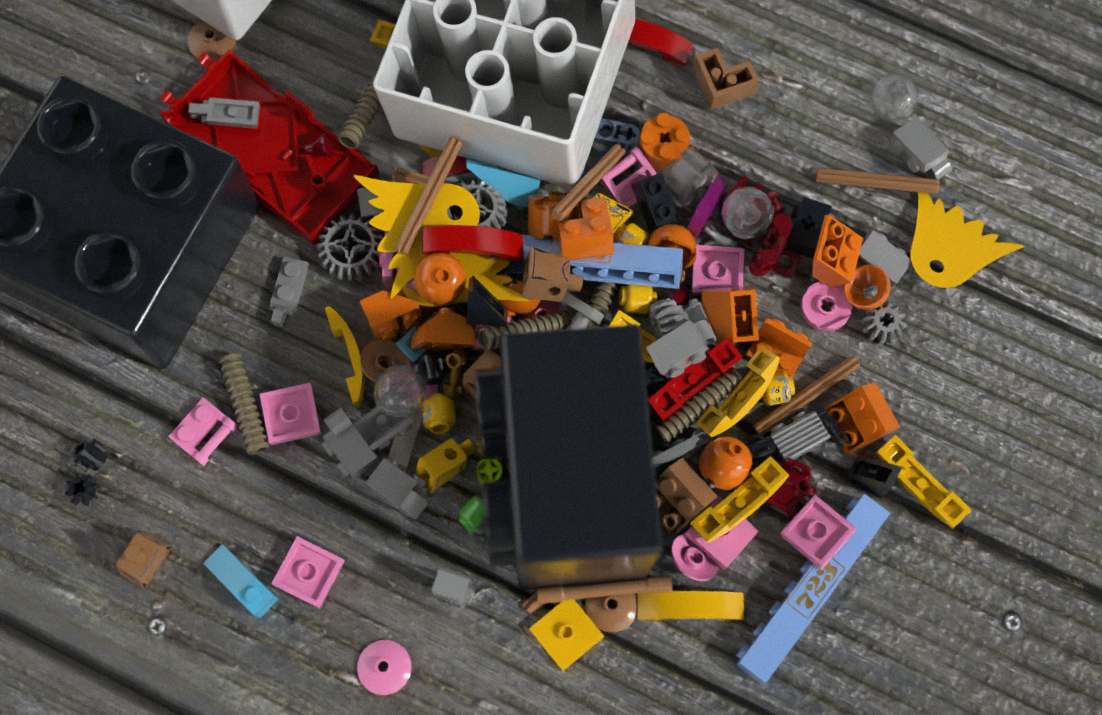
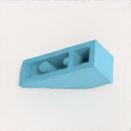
(513, 186)
(240, 581)

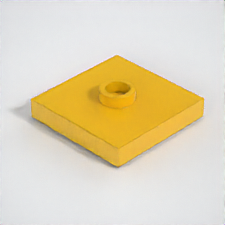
(566, 633)

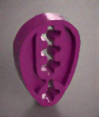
(708, 205)

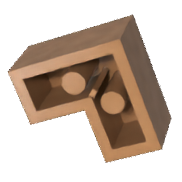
(723, 84)

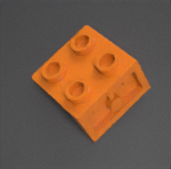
(787, 345)

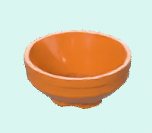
(864, 277)

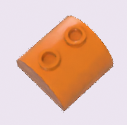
(443, 332)

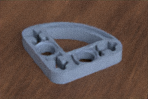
(624, 129)

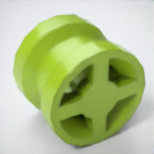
(489, 467)

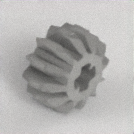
(665, 317)
(890, 317)

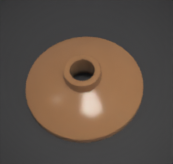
(214, 47)
(381, 353)
(612, 619)

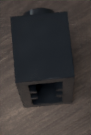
(655, 201)
(807, 213)

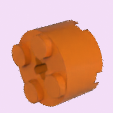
(663, 140)
(540, 218)

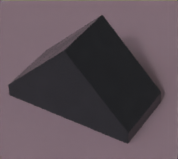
(484, 307)
(873, 474)

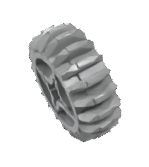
(488, 195)
(332, 245)

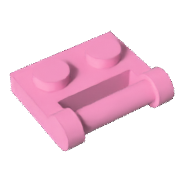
(623, 191)
(196, 428)

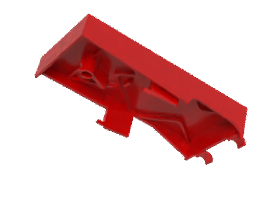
(293, 185)

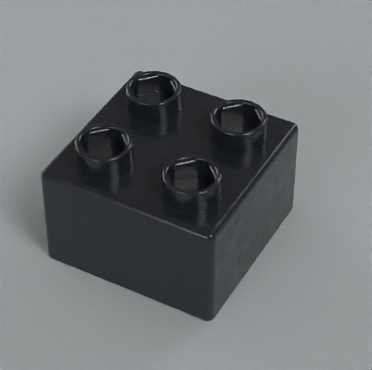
(118, 220)
(578, 455)

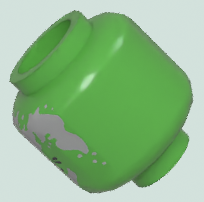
(473, 515)

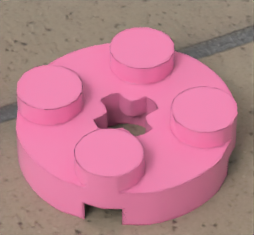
(821, 319)

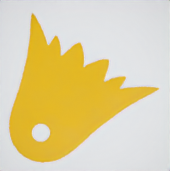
(398, 203)
(953, 243)
(485, 271)

